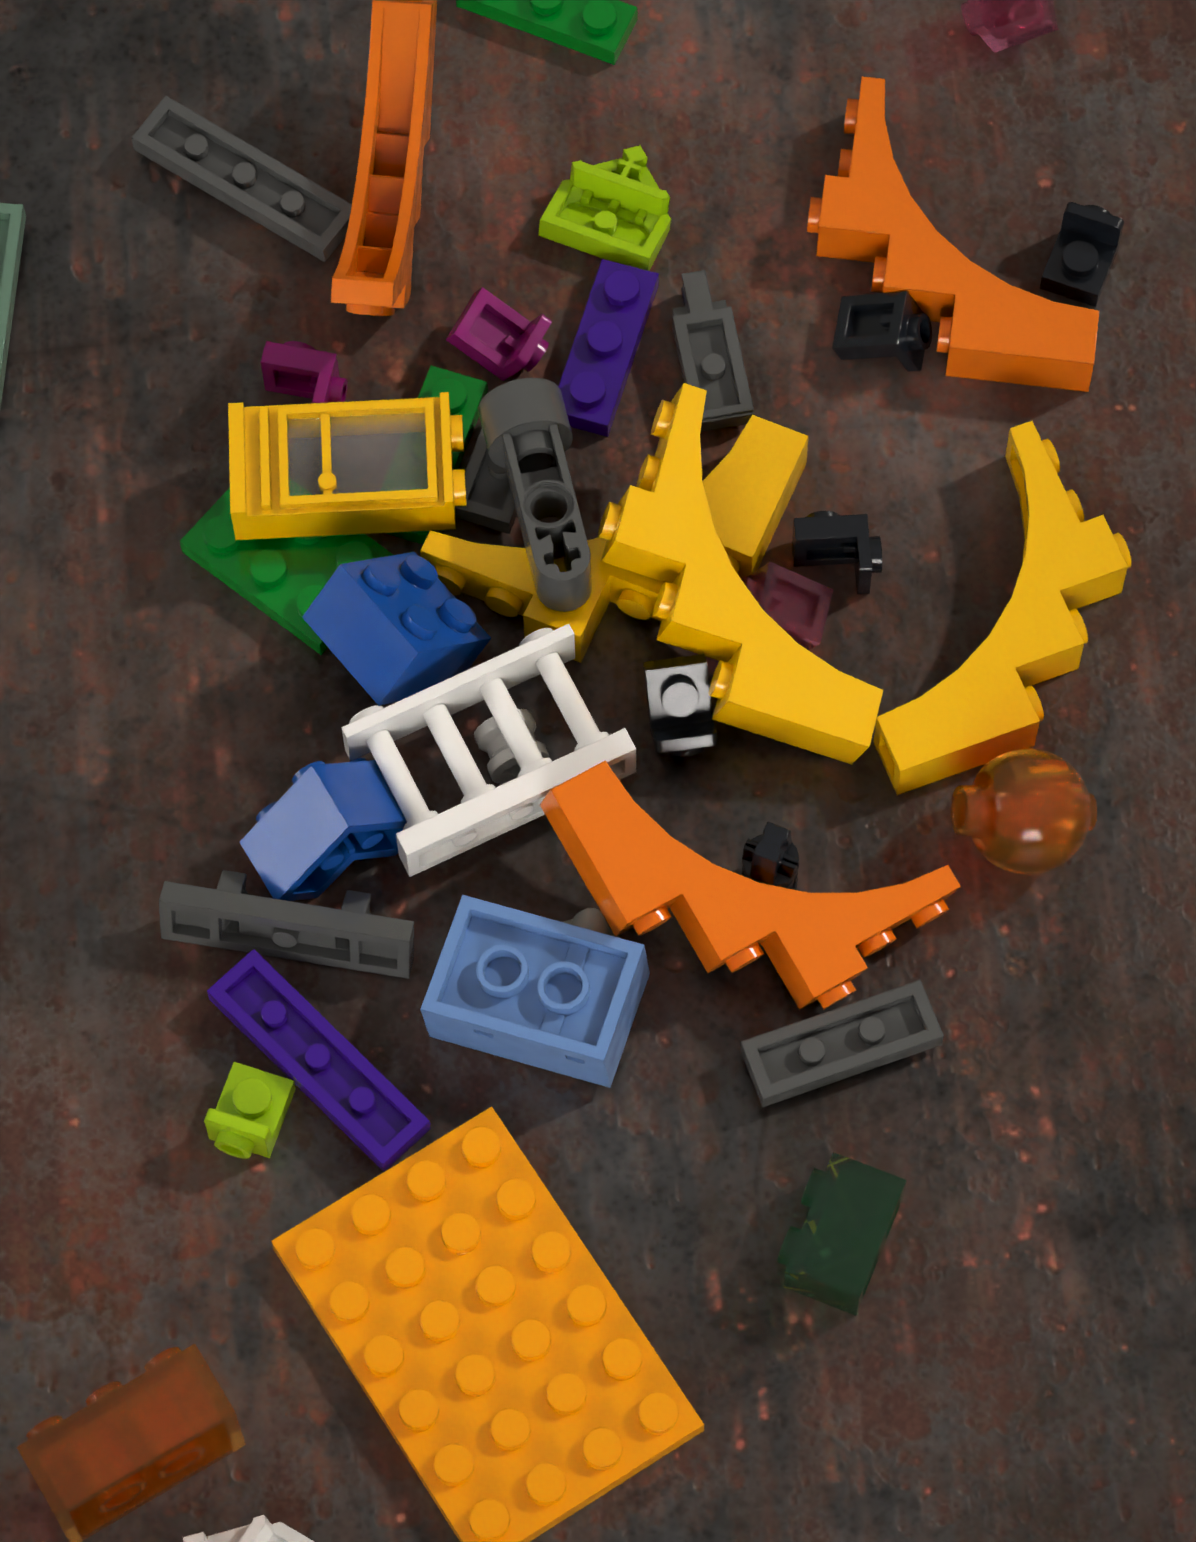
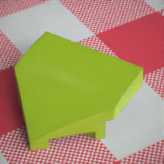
(610, 211)

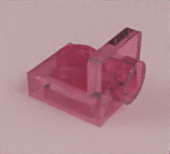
(792, 602)

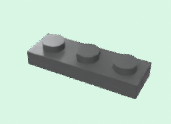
(841, 1043)

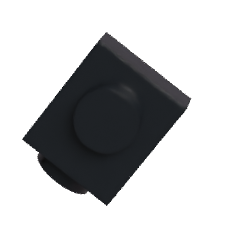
(835, 540)

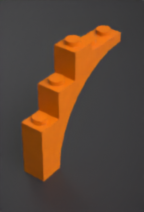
(388, 186)
(984, 322)
(642, 871)

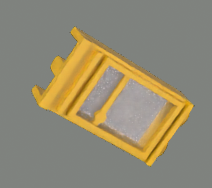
(344, 468)

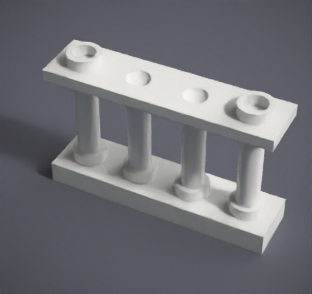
(484, 809)

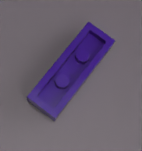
(606, 345)

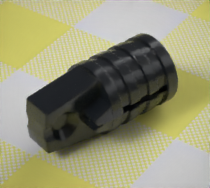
(771, 858)

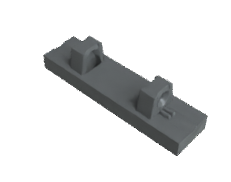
(287, 929)

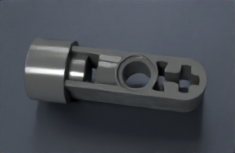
(528, 437)

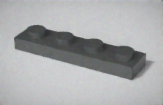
(244, 178)

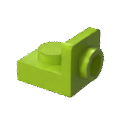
(249, 1112)

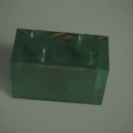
(842, 1232)

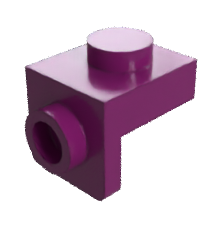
(499, 335)
(302, 372)

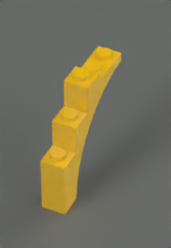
(745, 503)
(1039, 636)
(762, 673)

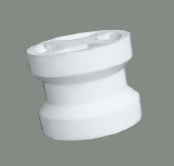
(502, 763)

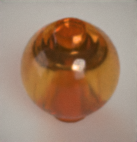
(1025, 811)

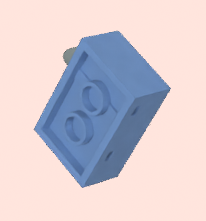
(537, 989)

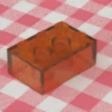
(131, 1442)

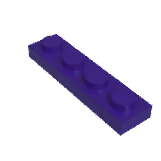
(319, 1060)

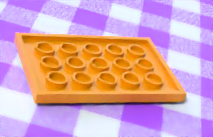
(487, 1336)

